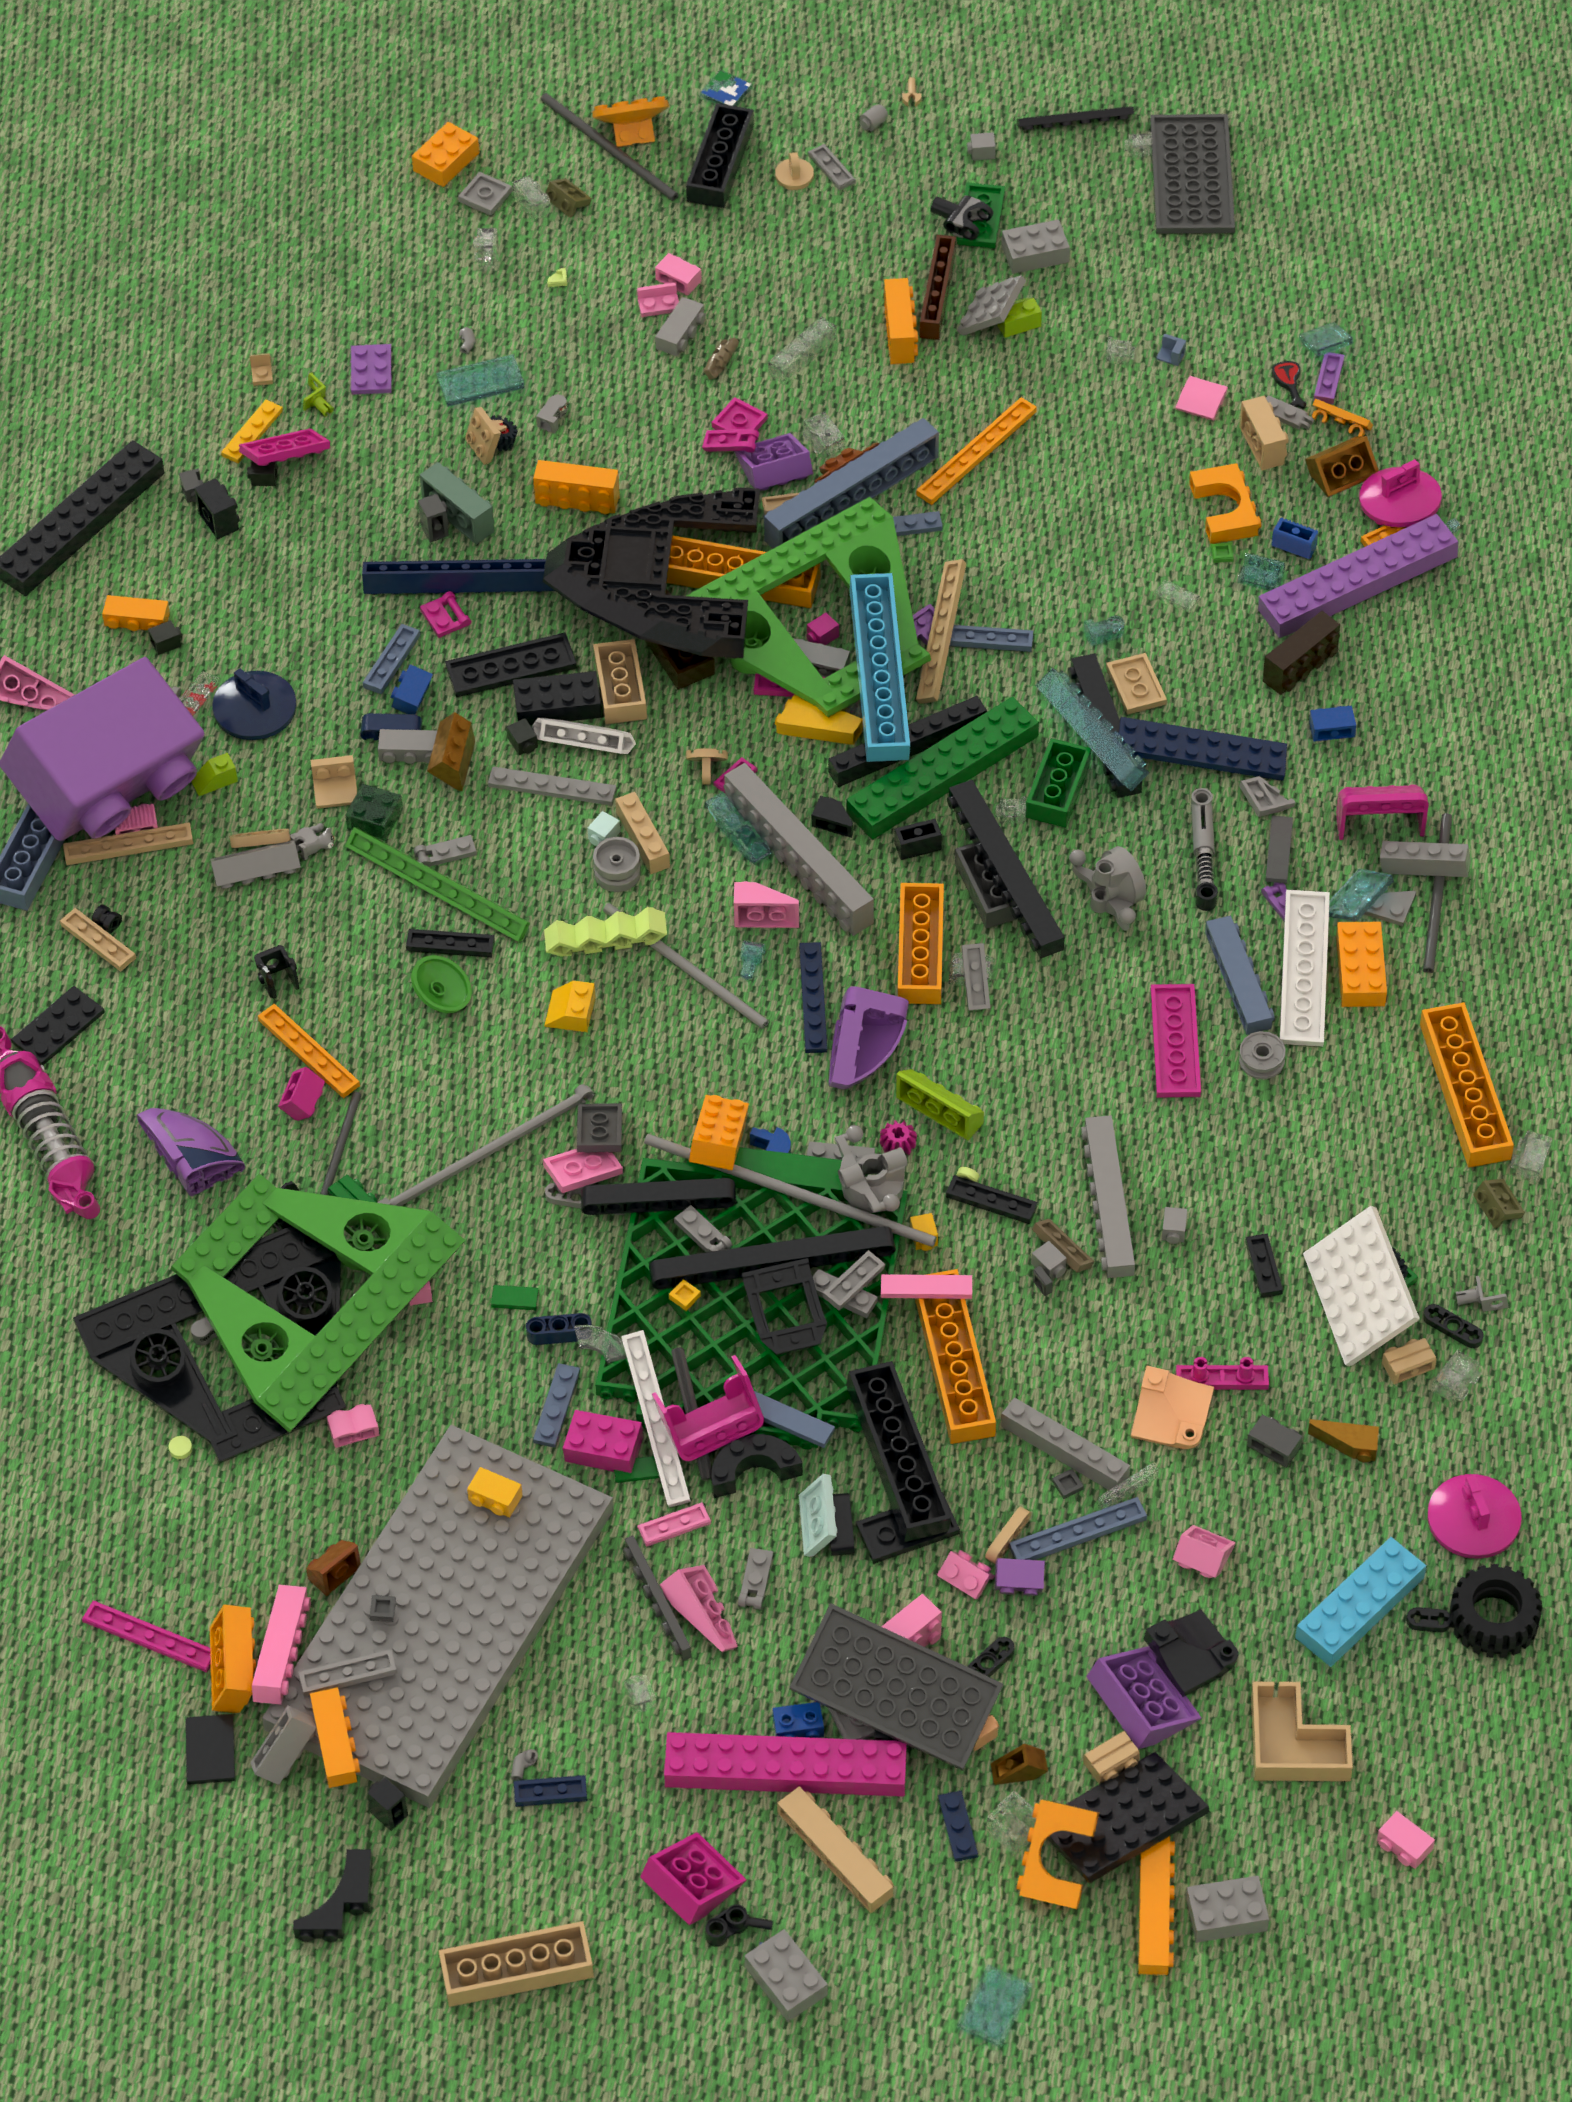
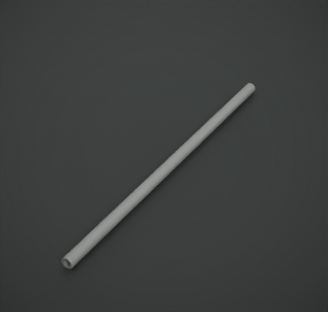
(801, 1194)

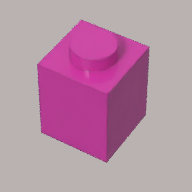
(822, 630)

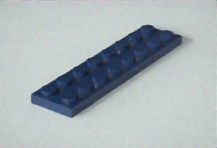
(1205, 748)

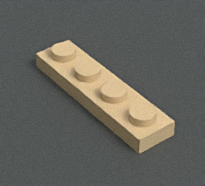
(97, 939)

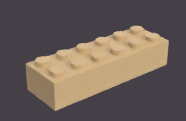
(516, 1964)

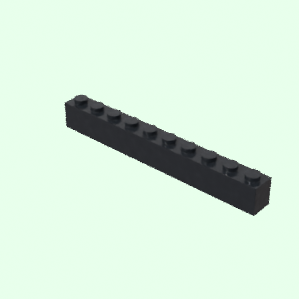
(1005, 869)

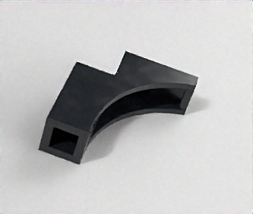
(350, 1896)

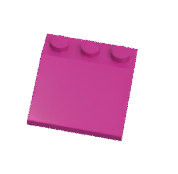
(691, 1877)

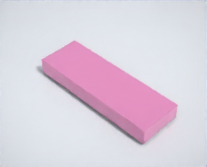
(674, 1524)

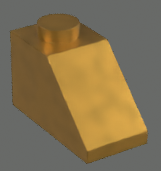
(1019, 1765)

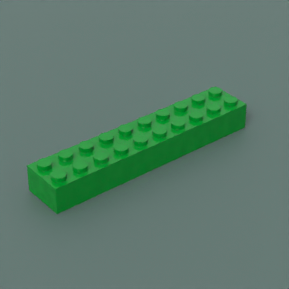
(941, 767)

